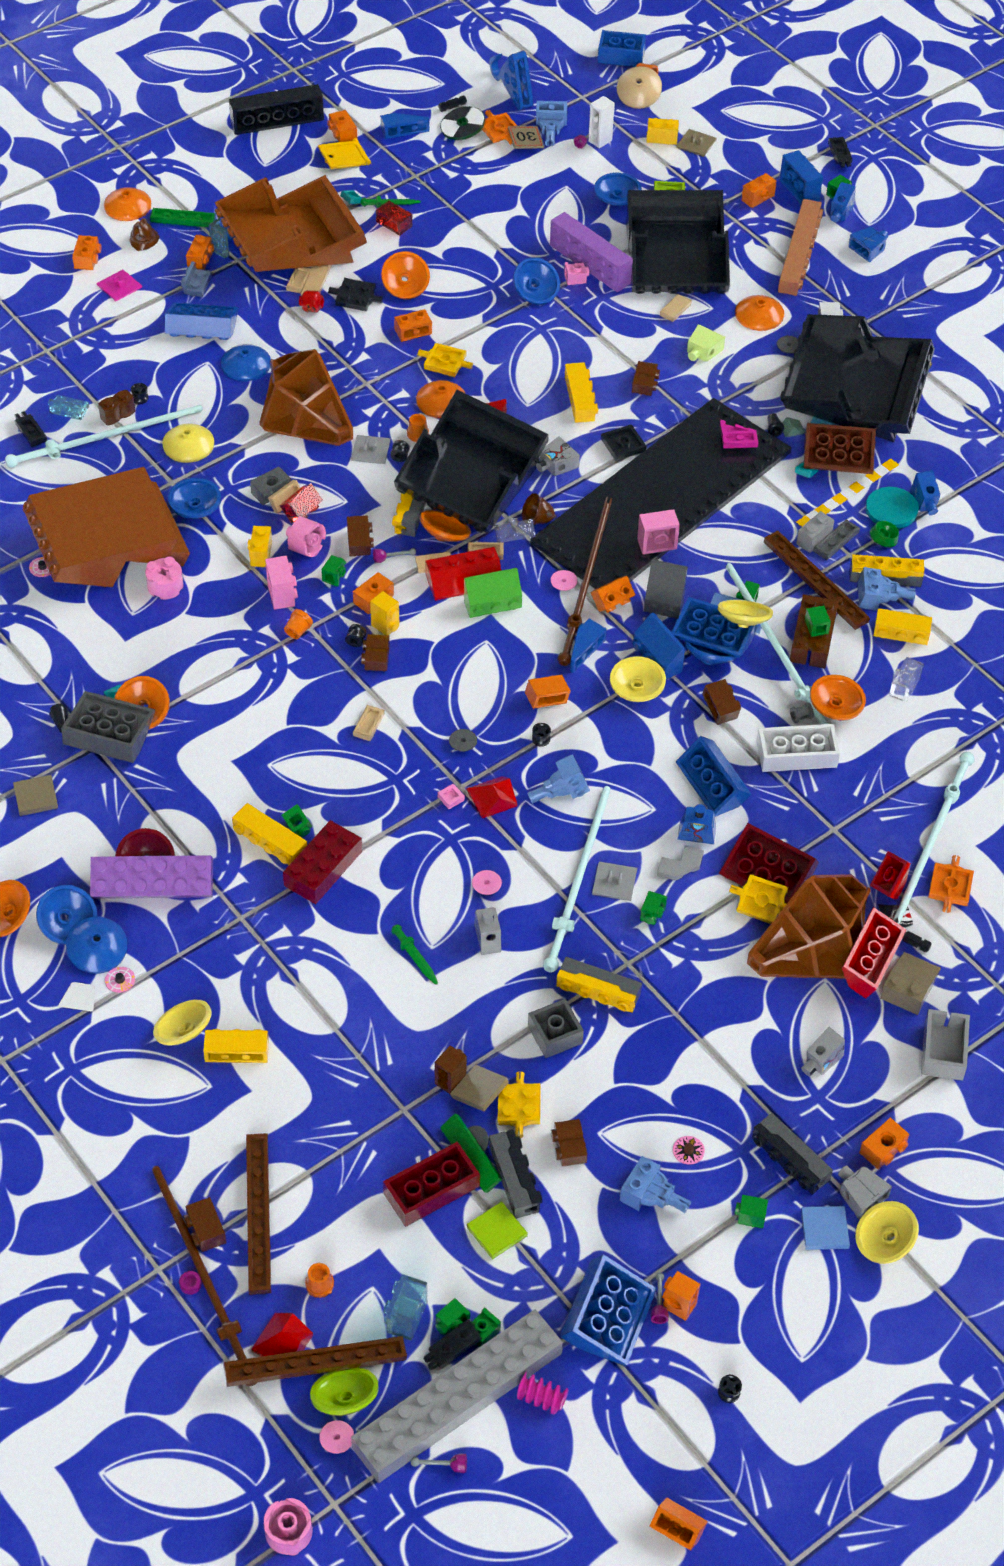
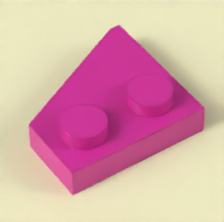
(738, 436)

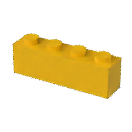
(580, 392)
(268, 834)

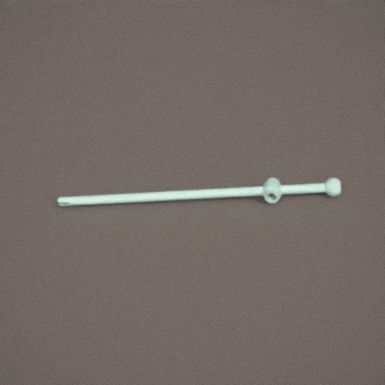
(53, 449)
(803, 691)
(951, 796)
(563, 923)

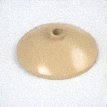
(639, 94)

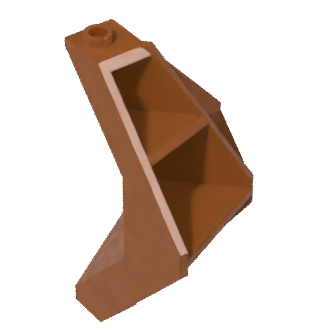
(304, 400)
(813, 930)

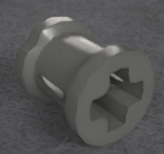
(801, 712)

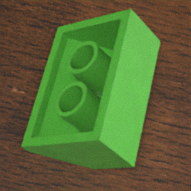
(492, 592)

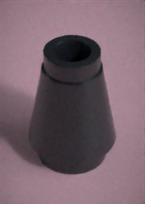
(775, 426)
(59, 715)

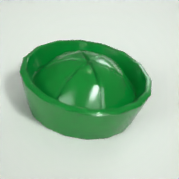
(885, 534)

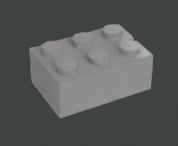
(945, 1047)

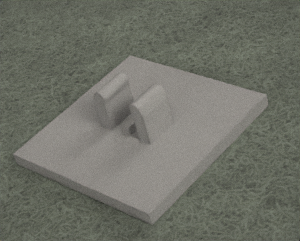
(370, 449)
(614, 881)

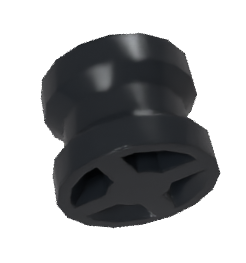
(140, 393)
(400, 451)
(355, 635)
(544, 731)
(730, 1383)

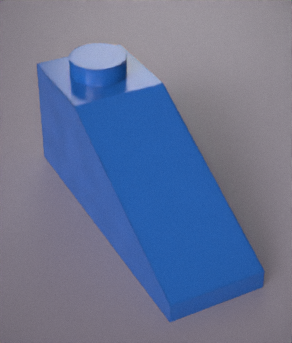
(400, 125)
(588, 639)

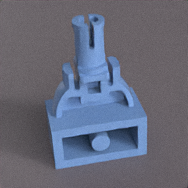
(552, 117)
(878, 589)
(563, 782)
(650, 1188)

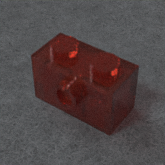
(394, 218)
(301, 502)

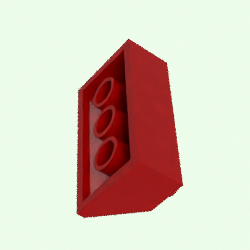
(448, 572)
(872, 953)

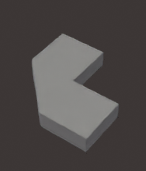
(675, 869)

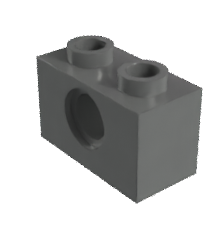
(268, 484)

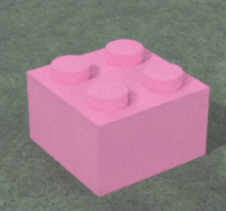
(658, 531)
(281, 582)

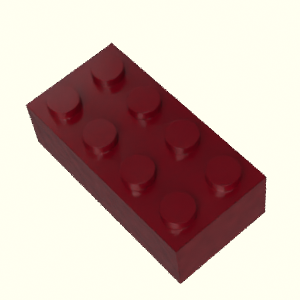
(322, 862)
(431, 1184)

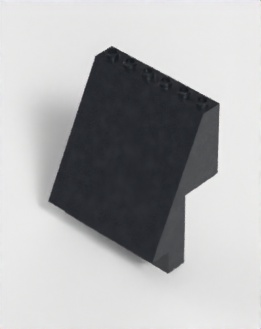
(677, 241)
(856, 377)
(472, 462)

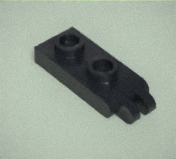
(840, 151)
(30, 429)
(452, 1345)

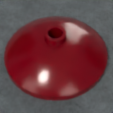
(145, 843)

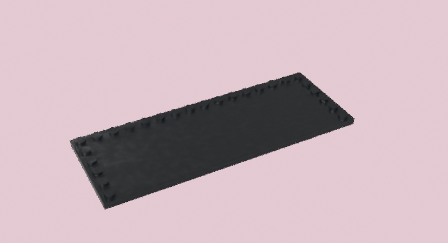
(678, 472)

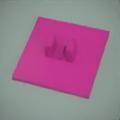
(119, 285)

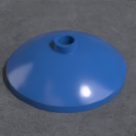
(613, 188)
(539, 273)
(245, 362)
(194, 498)
(708, 655)
(63, 900)
(93, 955)

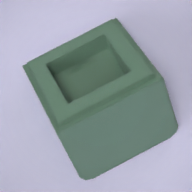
(792, 427)

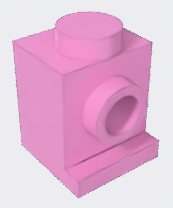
(575, 273)

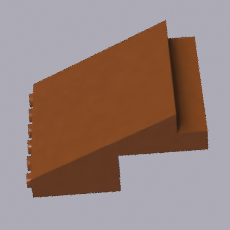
(290, 231)
(100, 525)

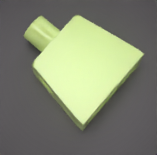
(704, 344)

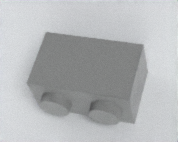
(814, 531)

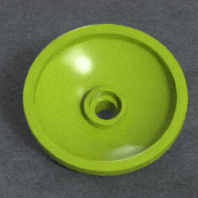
(344, 1391)

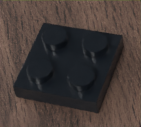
(623, 442)

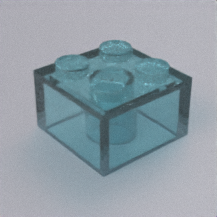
(406, 1306)

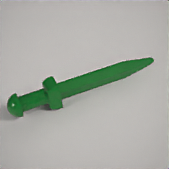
(378, 201)
(407, 944)

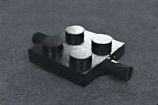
(355, 294)

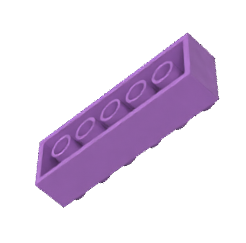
(587, 247)
(151, 877)

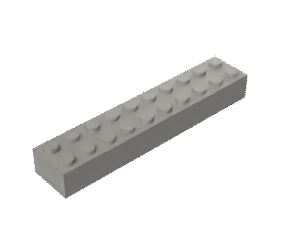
(456, 1395)

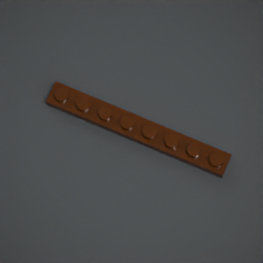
(816, 579)
(258, 1214)
(314, 1361)

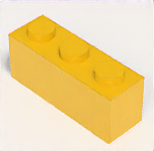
(902, 626)
(236, 1046)

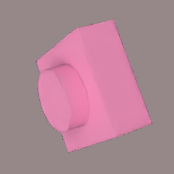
(451, 796)

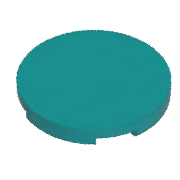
(892, 505)

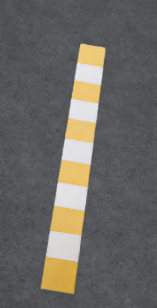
(850, 491)

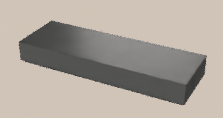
(836, 539)

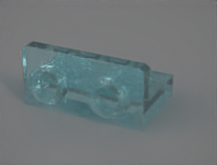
(219, 238)
(68, 407)

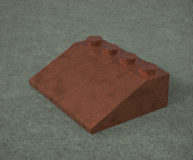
(839, 448)

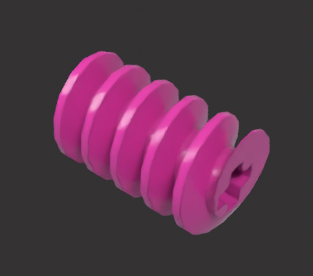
(540, 1393)

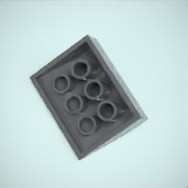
(107, 726)

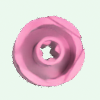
(305, 536)
(164, 578)
(290, 1539)

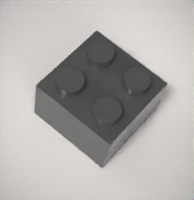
(555, 1028)

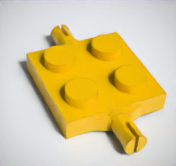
(445, 359)
(760, 898)
(519, 1104)

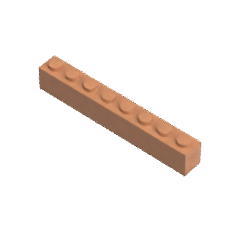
(799, 249)

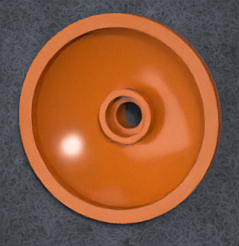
(127, 204)
(409, 266)
(759, 312)
(435, 397)
(444, 527)
(146, 691)
(837, 697)
(13, 906)

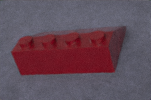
(769, 859)

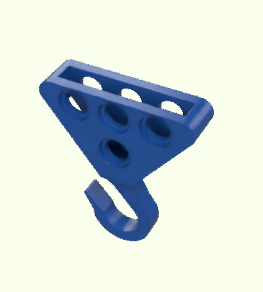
(513, 78)

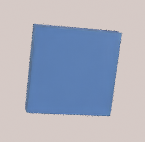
(825, 1227)

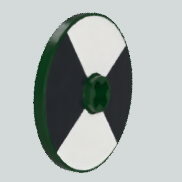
(462, 123)

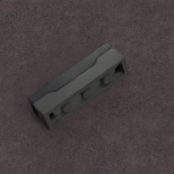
(791, 1154)
(515, 1175)

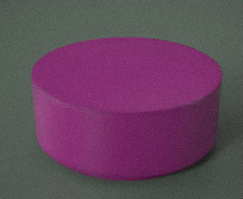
(190, 1282)

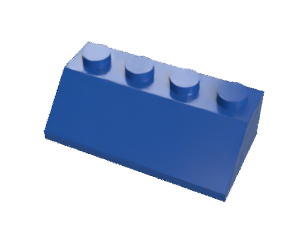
(713, 776)

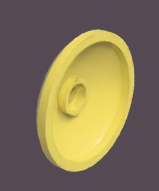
(188, 443)
(745, 612)
(637, 679)
(182, 1022)
(880, 1225)

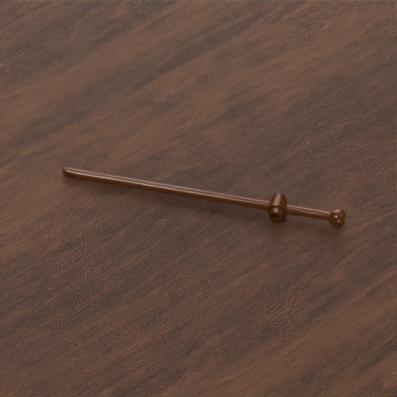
(575, 620)
(228, 1329)

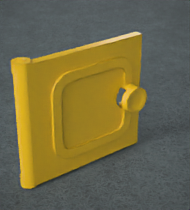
(344, 154)

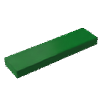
(182, 217)
(457, 1131)

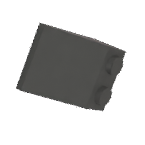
(665, 589)

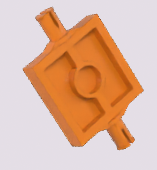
(497, 126)
(951, 884)

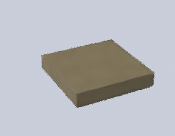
(35, 795)
(479, 1088)

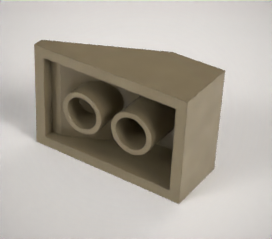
(910, 983)

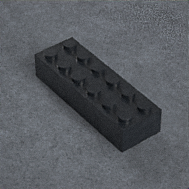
(276, 109)

